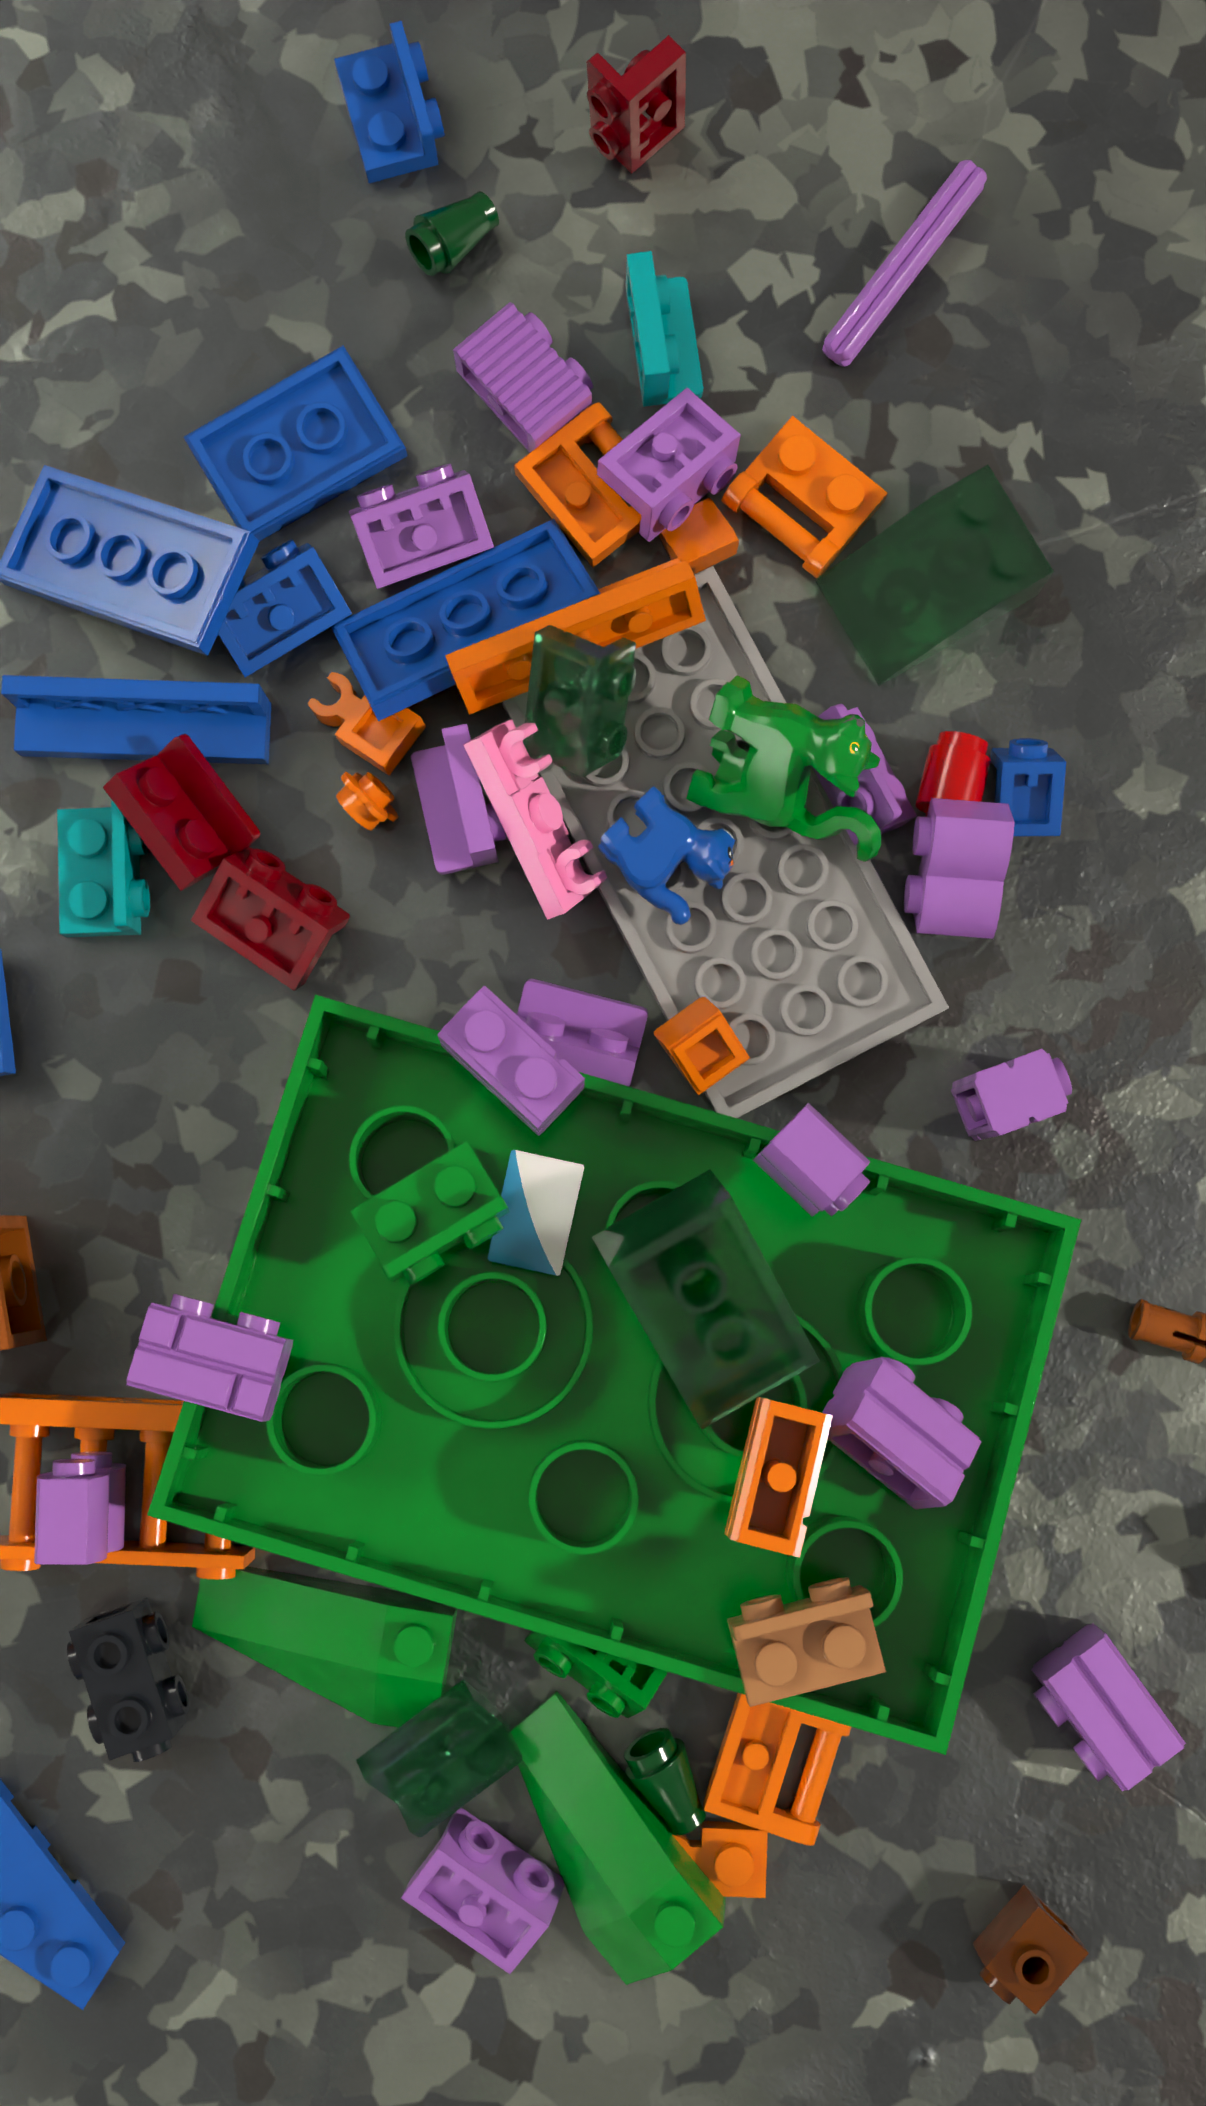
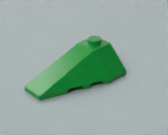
(343, 1640)
(620, 1864)

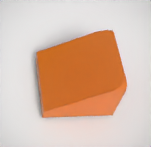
(702, 538)
(701, 1044)

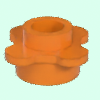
(366, 799)

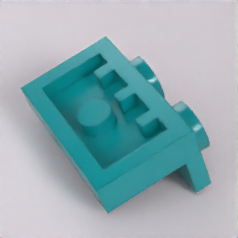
(661, 332)
(100, 873)

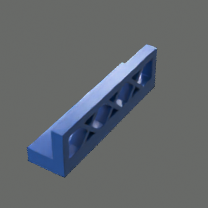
(137, 718)

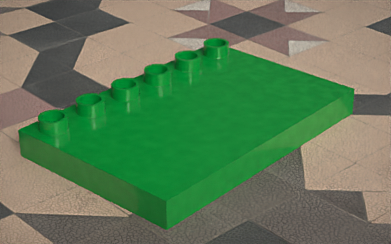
(517, 1429)

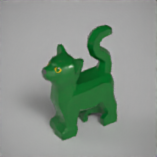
(775, 773)

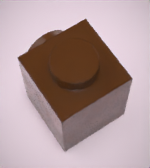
(1028, 1951)

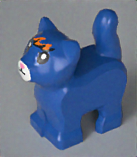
(659, 850)

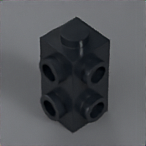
(128, 1680)

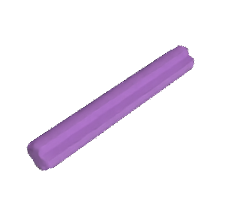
(904, 263)

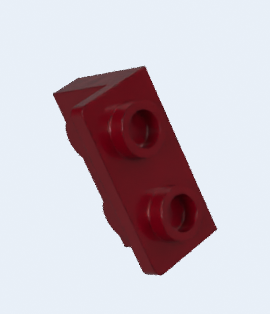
(640, 109)
(182, 811)
(269, 915)

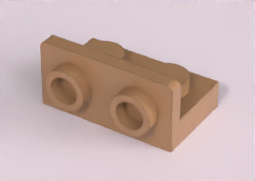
(805, 1642)

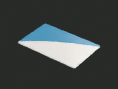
(541, 1212)

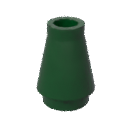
(450, 232)
(664, 1777)

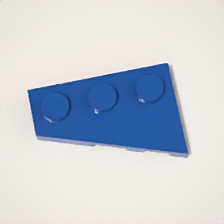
(47, 1918)

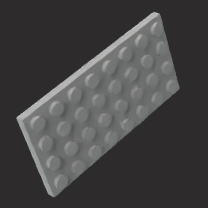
(802, 932)

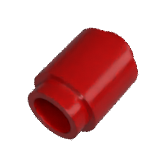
(954, 769)

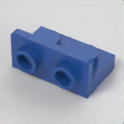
(388, 107)
(281, 607)

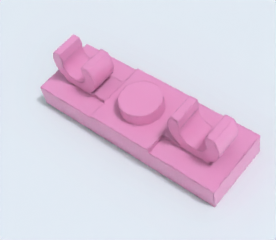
(532, 817)

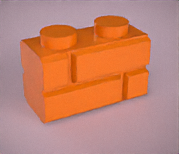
(778, 1476)

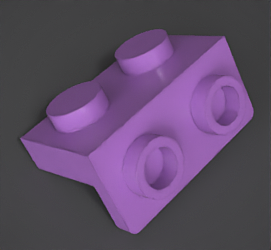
(454, 807)

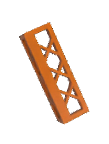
(634, 608)

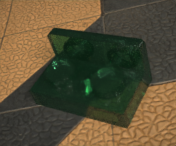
(578, 699)
(442, 1757)

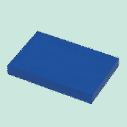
(296, 445)

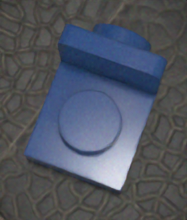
(1032, 783)

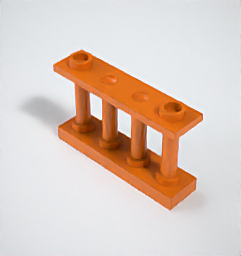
(94, 1424)

